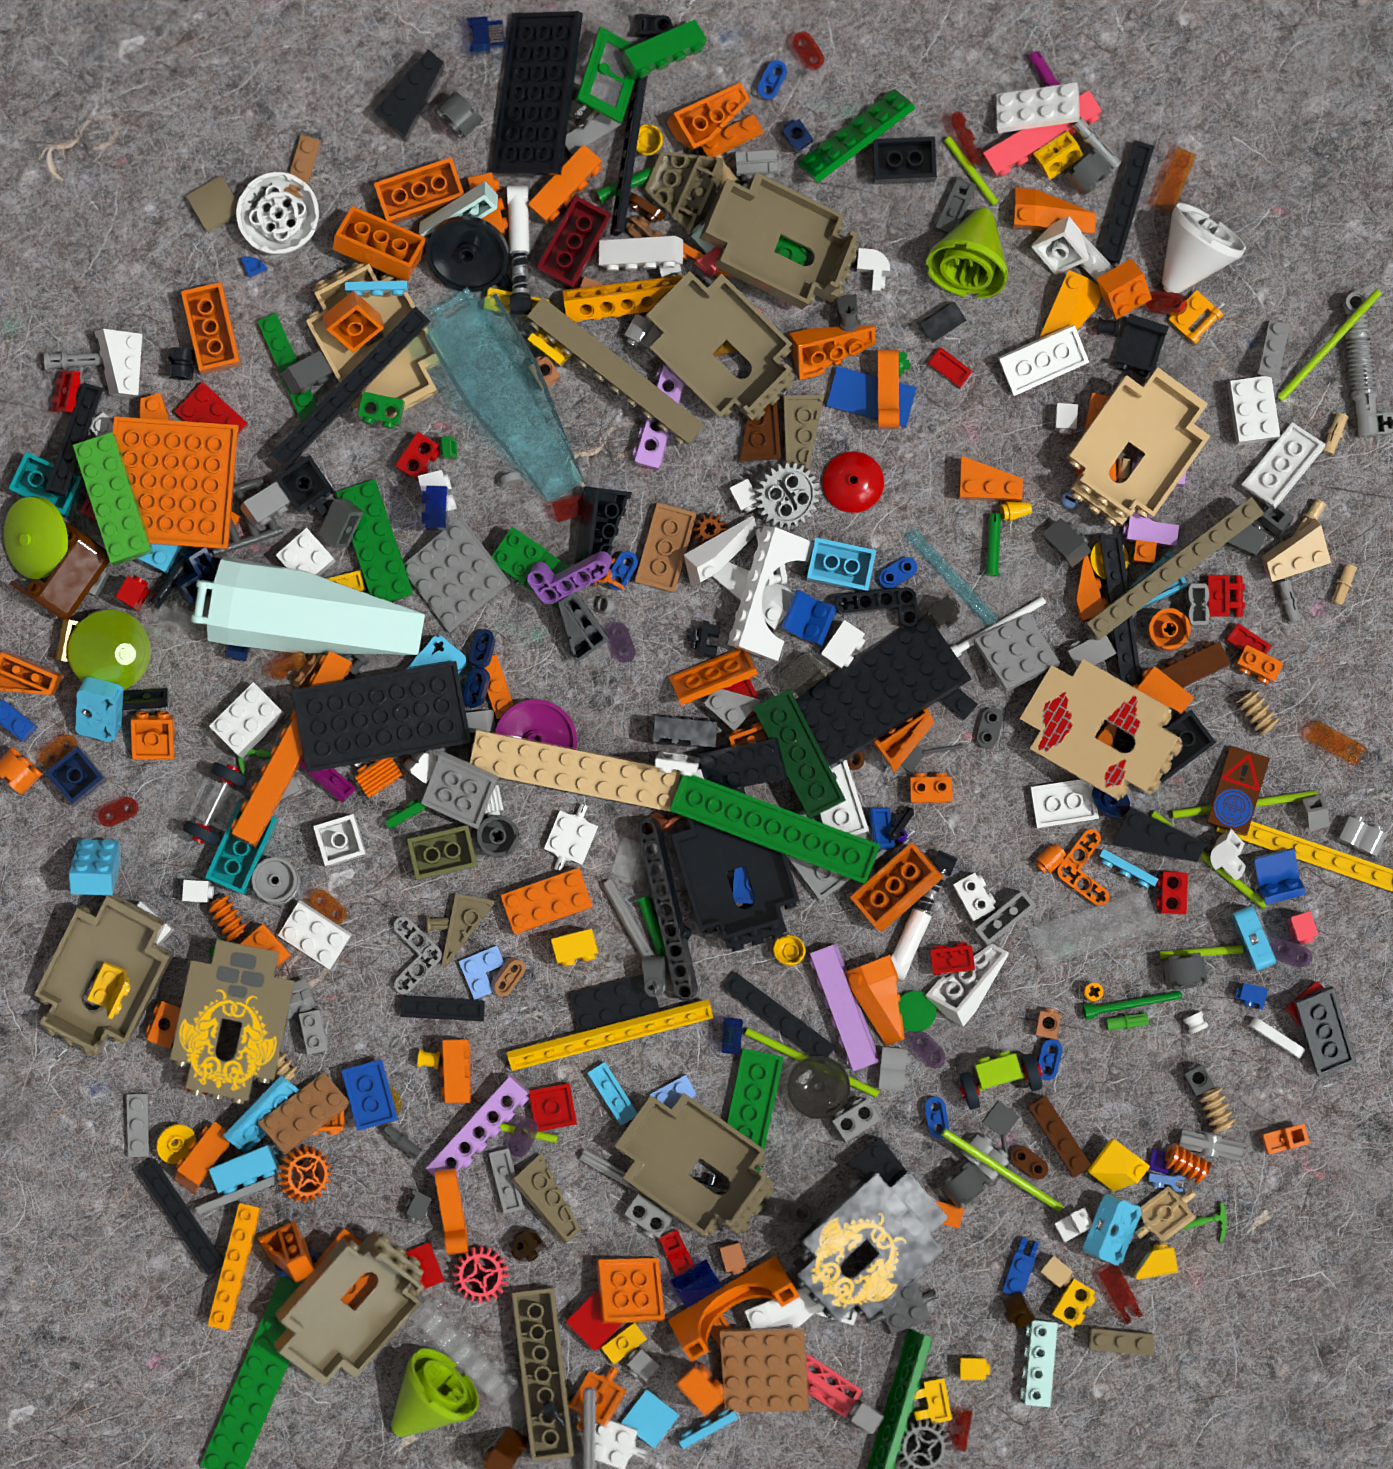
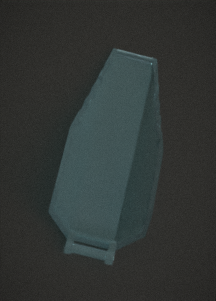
(505, 389)

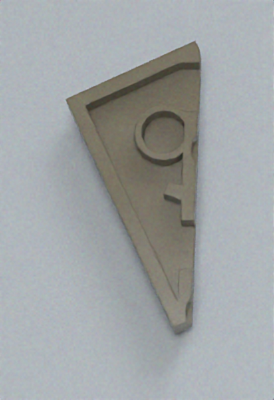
(465, 918)

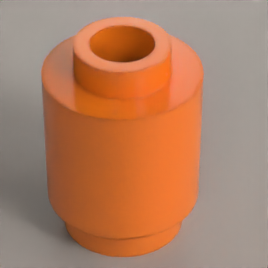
(1050, 858)

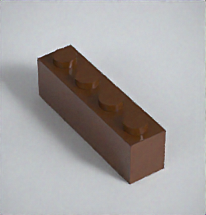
(1197, 665)
(1059, 1136)

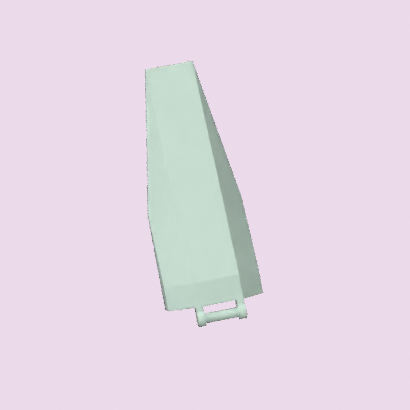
(302, 613)

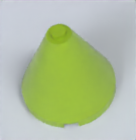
(970, 258)
(109, 648)
(432, 1395)

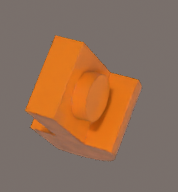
(1285, 1139)

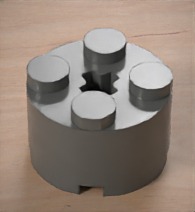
(458, 115)
(1087, 171)
(494, 825)
(1185, 972)
(966, 1185)

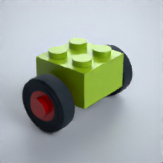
(999, 1071)

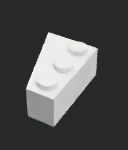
(121, 361)

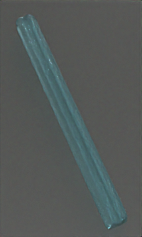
(953, 577)

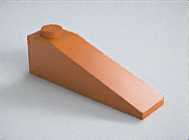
(706, 118)
(1040, 210)
(822, 347)
(877, 994)

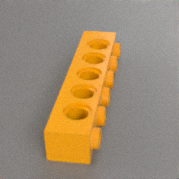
(615, 294)
(234, 1266)

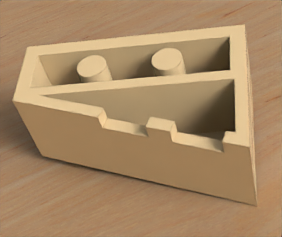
(1297, 554)

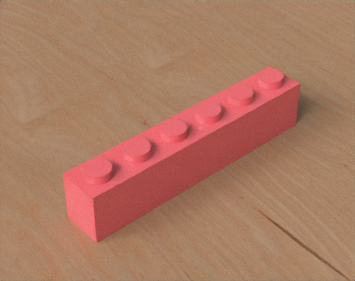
(1024, 143)

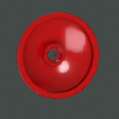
(849, 496)

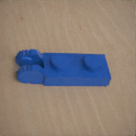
(1020, 1269)

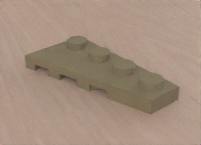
(800, 426)
(541, 1191)

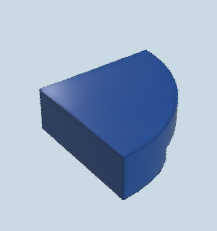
(253, 266)

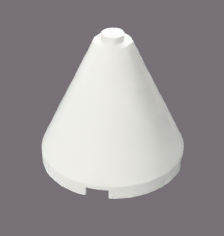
(1197, 248)

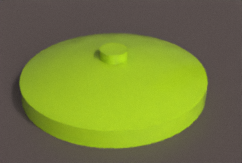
(35, 537)

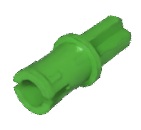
(1127, 1021)

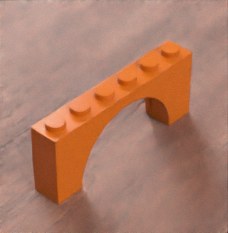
(1159, 687)
(763, 1281)

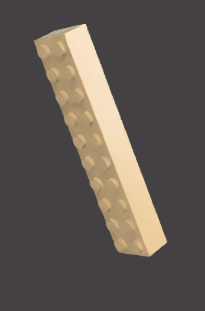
(574, 770)

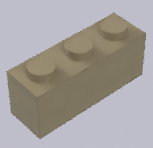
(1121, 1341)

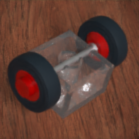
(215, 803)

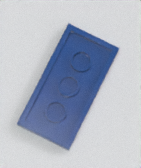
(858, 395)

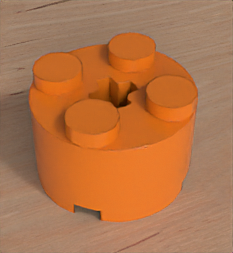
(1176, 621)
(18, 770)

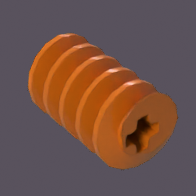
(227, 918)
(1187, 1162)

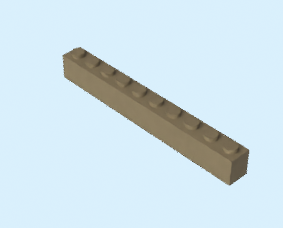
(615, 371)
(1173, 568)

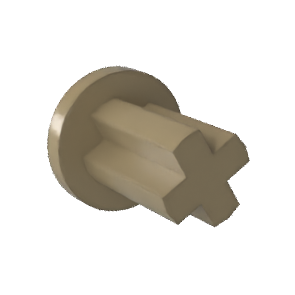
(435, 924)

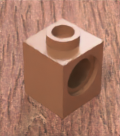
(553, 376)
(1048, 1033)
(733, 1258)

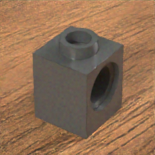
(1205, 1085)

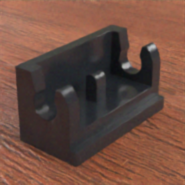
(942, 321)

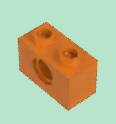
(156, 1033)

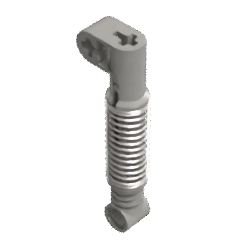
(1363, 375)

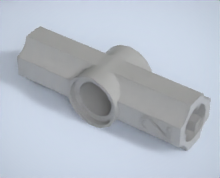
(1211, 1145)

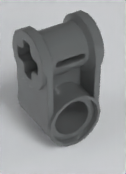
(847, 312)
(654, 970)

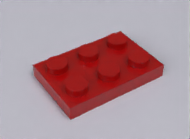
(207, 407)

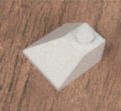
(1061, 246)

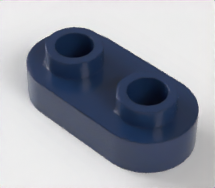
(480, 650)
(476, 686)

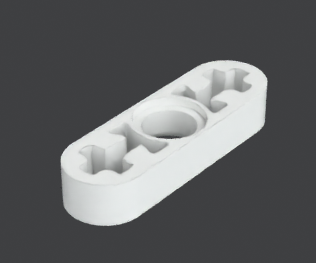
(1276, 1037)

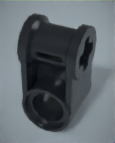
(651, 25)

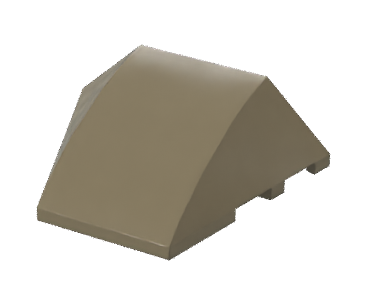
(685, 185)

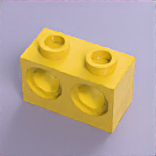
(1058, 155)
(1068, 1300)

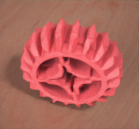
(463, 1279)

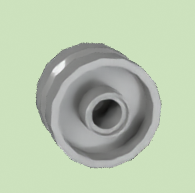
(278, 893)

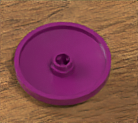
(540, 722)

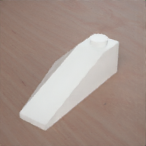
(717, 552)
(775, 598)
(963, 992)
(772, 1315)

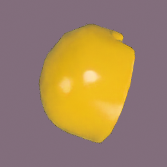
(649, 139)
(789, 950)

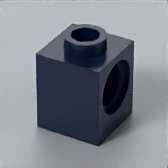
(797, 144)

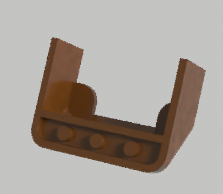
(71, 577)

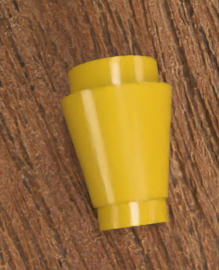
(1015, 510)

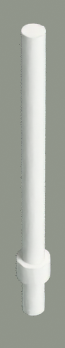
(957, 649)

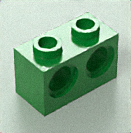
(382, 403)

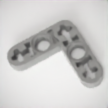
(421, 950)

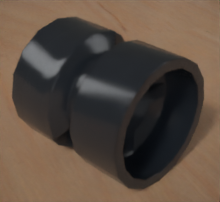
(180, 363)

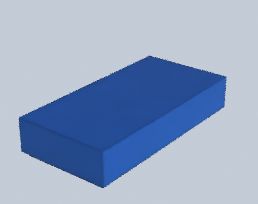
(879, 824)

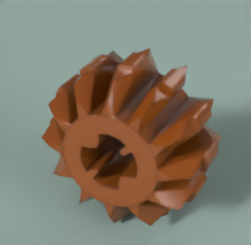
(703, 527)

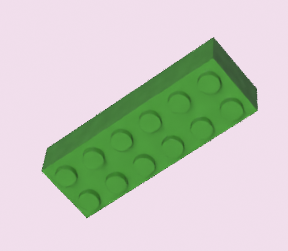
(113, 498)

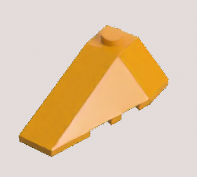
(1073, 304)

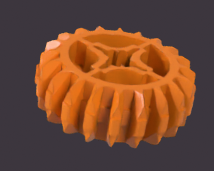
(315, 1160)

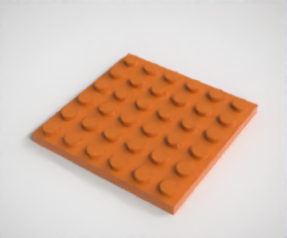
(181, 478)

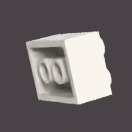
(1253, 410)
(247, 720)

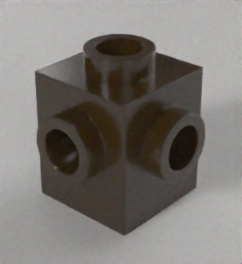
(526, 1245)

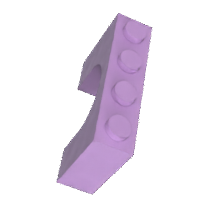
(1148, 530)

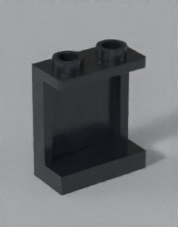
(1140, 345)

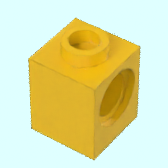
(974, 1368)

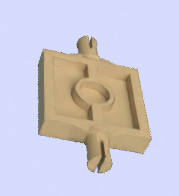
(1166, 1214)

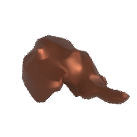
(666, 823)

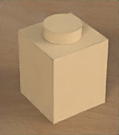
(1057, 1271)

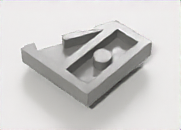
(731, 707)

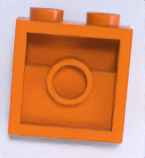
(153, 736)

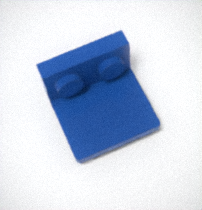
(808, 618)
(1278, 876)

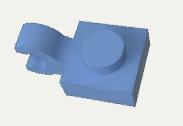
(1159, 1181)

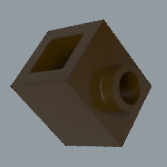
(1018, 1310)

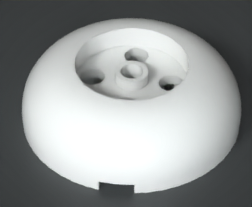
(254, 220)

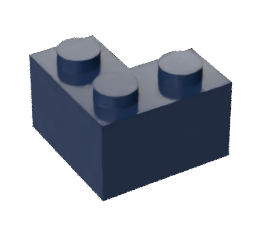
(201, 568)

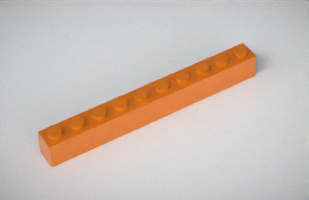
(284, 762)

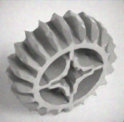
(932, 1442)

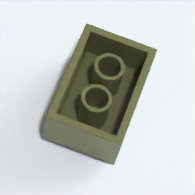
(442, 853)

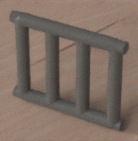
(255, 535)

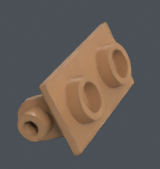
(641, 228)
(303, 676)

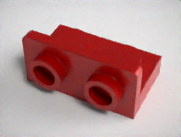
(952, 959)

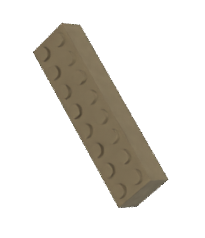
(543, 1373)

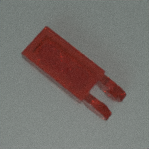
(967, 138)
(1119, 1291)

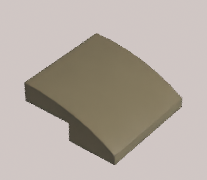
(213, 203)

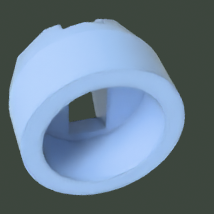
(1067, 503)

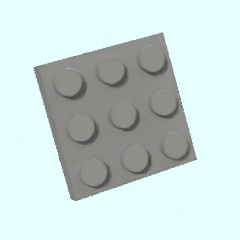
(1016, 652)
(459, 790)

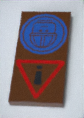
(1238, 790)

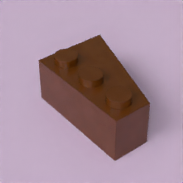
(506, 1451)

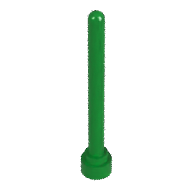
(1091, 1011)

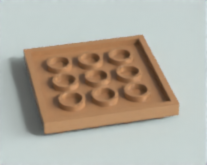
(764, 1369)

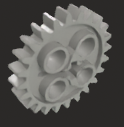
(801, 483)

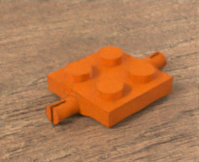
(607, 1396)

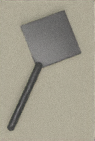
(918, 753)
(1001, 1120)

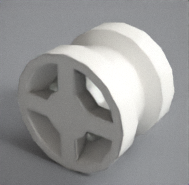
(1195, 1022)

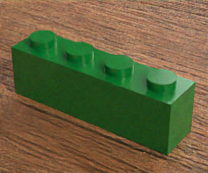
(664, 49)

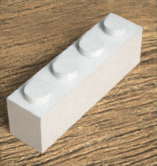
(641, 252)

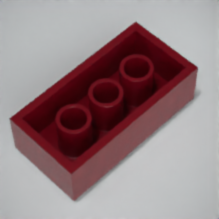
(574, 243)

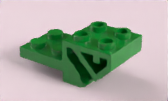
(518, 555)

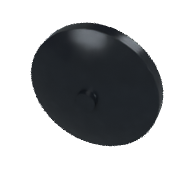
(467, 253)

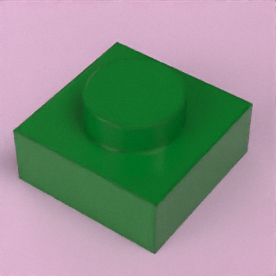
(449, 447)

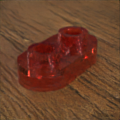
(808, 51)
(1167, 303)
(118, 811)
(964, 1421)

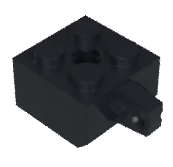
(314, 495)

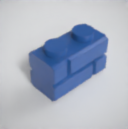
(15, 721)

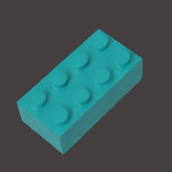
(237, 860)

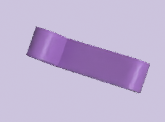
(571, 574)

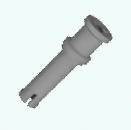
(65, 363)

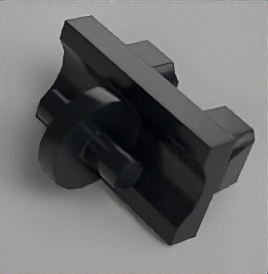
(705, 650)

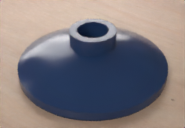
(1109, 805)

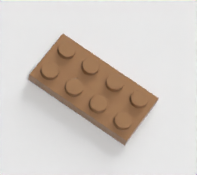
(665, 547)
(304, 1113)

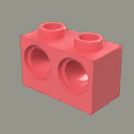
(1302, 928)

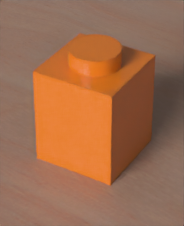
(1144, 552)

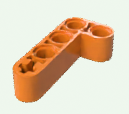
(888, 389)
(452, 1211)

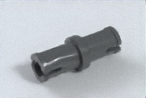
(401, 1141)

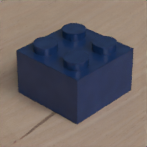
(76, 775)

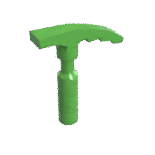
(260, 753)
(1204, 1220)

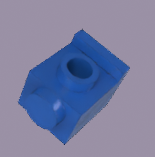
(1251, 995)

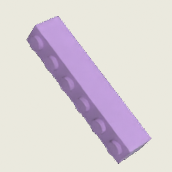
(845, 1008)

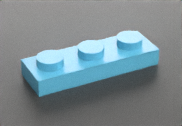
(377, 288)
(1127, 869)
(612, 1093)
(707, 1428)

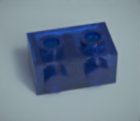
(436, 508)
(696, 1283)

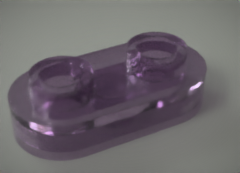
(621, 642)
(1291, 951)
(928, 1049)
(522, 1138)

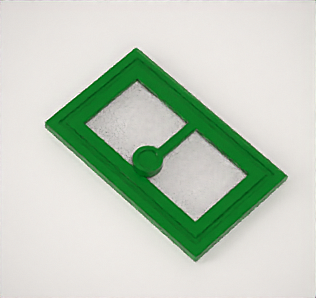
(606, 80)

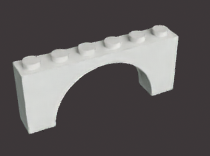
(749, 628)

